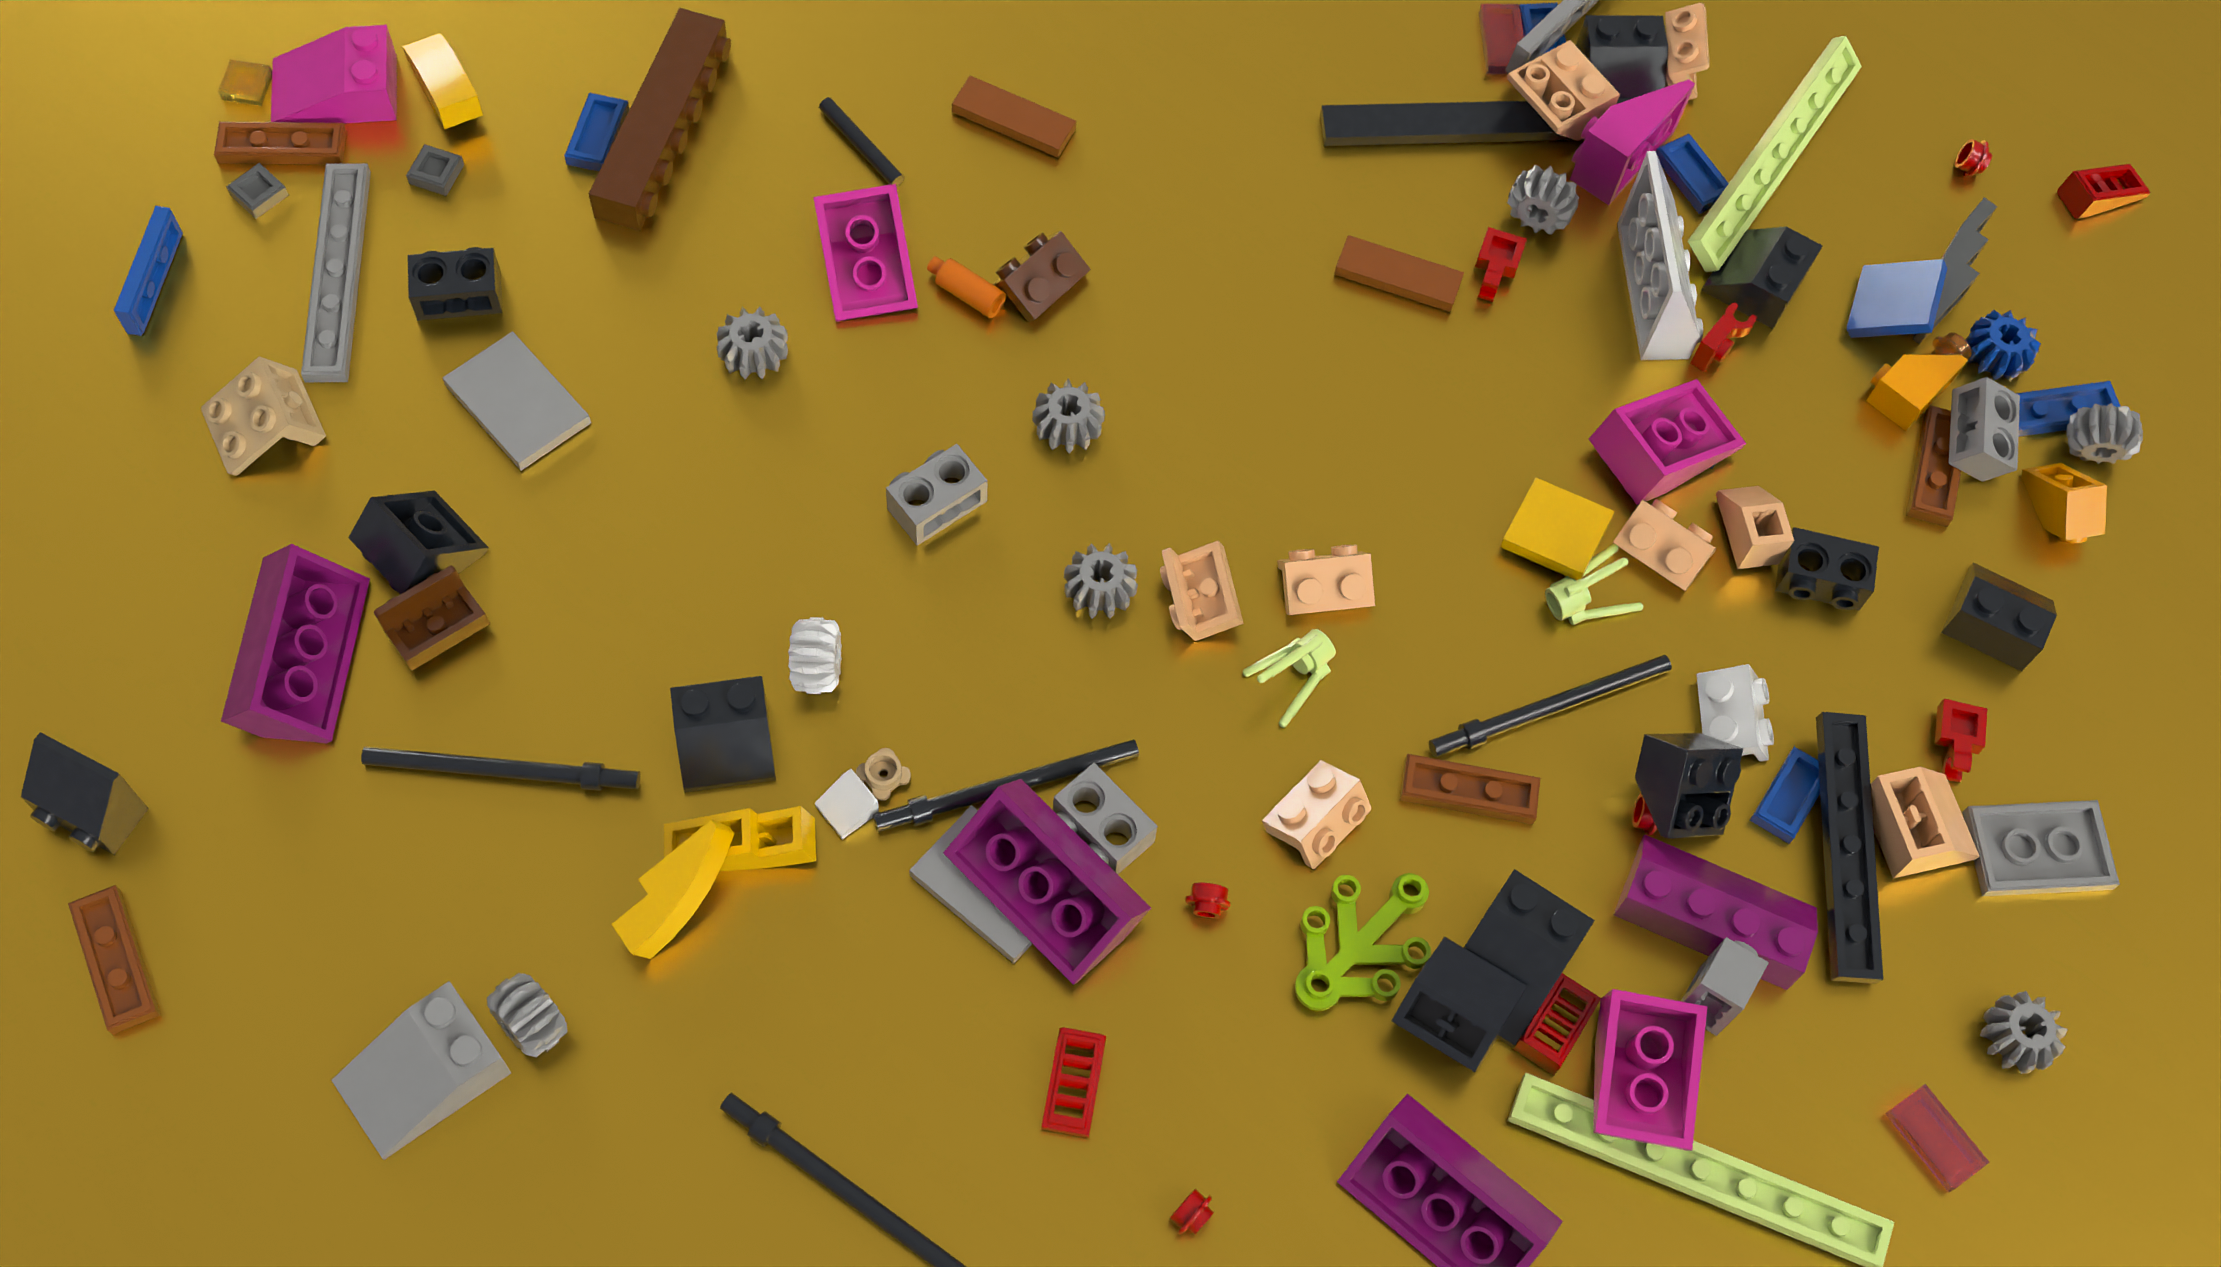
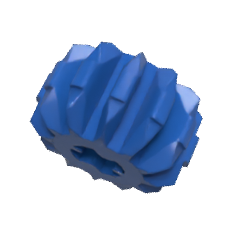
(2002, 345)

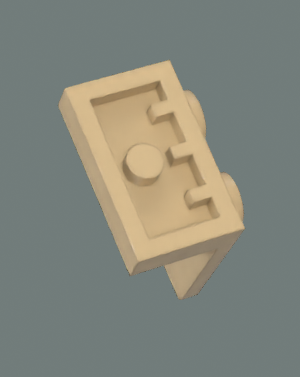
(259, 410)

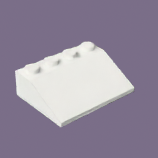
(1658, 268)

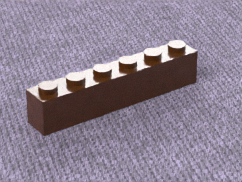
(660, 120)

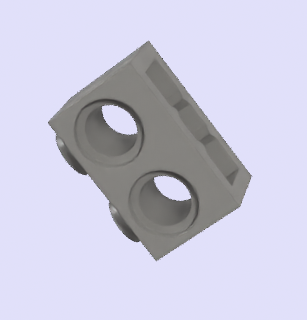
(1984, 429)
(943, 500)
(1113, 814)
(1725, 982)

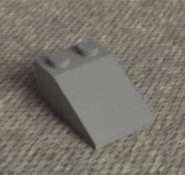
(419, 1071)

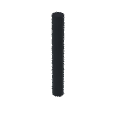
(861, 142)

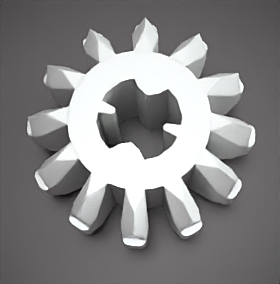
(815, 655)

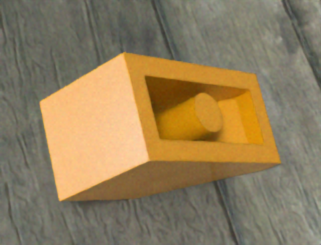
(1913, 385)
(2067, 501)

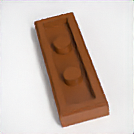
(1014, 116)
(280, 143)
(1399, 273)
(1934, 479)
(1470, 789)
(114, 959)

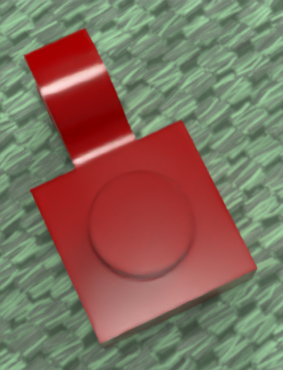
(1499, 257)
(1717, 341)
(1963, 731)

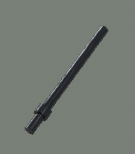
(1475, 733)
(589, 775)
(920, 809)
(766, 1130)

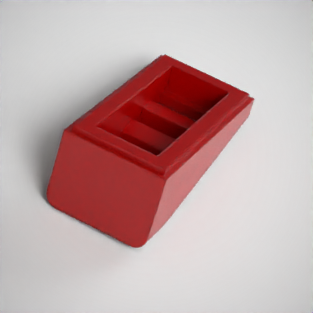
(2098, 190)
(1080, 1041)
(1539, 1051)

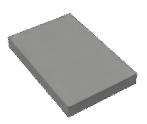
(516, 400)
(2041, 848)
(964, 899)

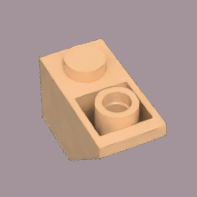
(1755, 526)

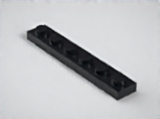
(1849, 848)

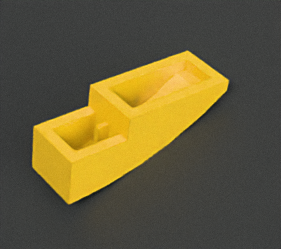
(443, 80)
(758, 840)
(674, 890)

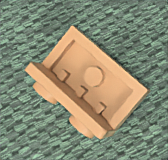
(1686, 44)
(1665, 544)
(1327, 581)
(1201, 590)
(1319, 812)

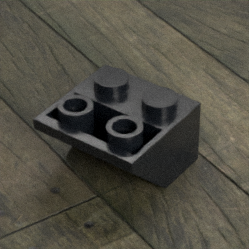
(1688, 782)
(1459, 1004)

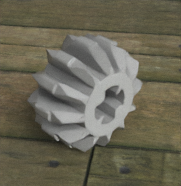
(1543, 199)
(752, 343)
(1068, 416)
(2104, 433)
(1100, 567)
(527, 1014)
(2020, 1014)

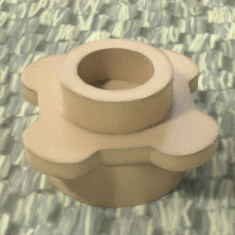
(883, 761)

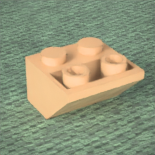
(1564, 89)
(1919, 822)

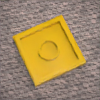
(1557, 529)

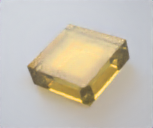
(245, 82)

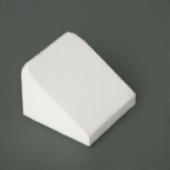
(847, 804)

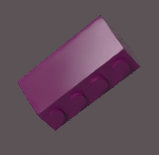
(296, 647)
(1046, 880)
(1706, 903)
(1446, 1194)

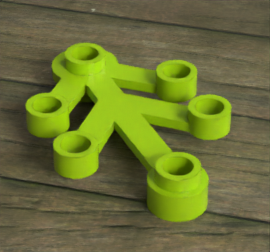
(1357, 946)

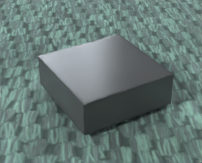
(435, 169)
(257, 190)

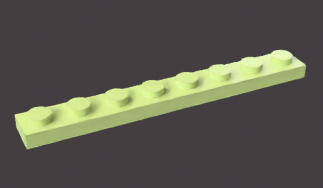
(1774, 154)
(1709, 1177)

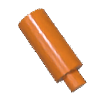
(967, 286)

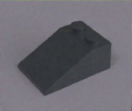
(1531, 939)

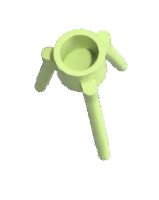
(1569, 596)
(1306, 656)

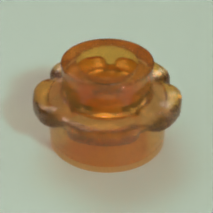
(1951, 345)

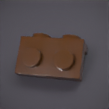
(1041, 274)
(431, 617)

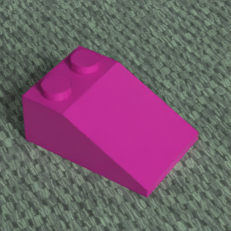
(337, 78)
(1623, 135)
(865, 252)
(1665, 440)
(1648, 1068)

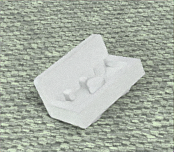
(1733, 709)

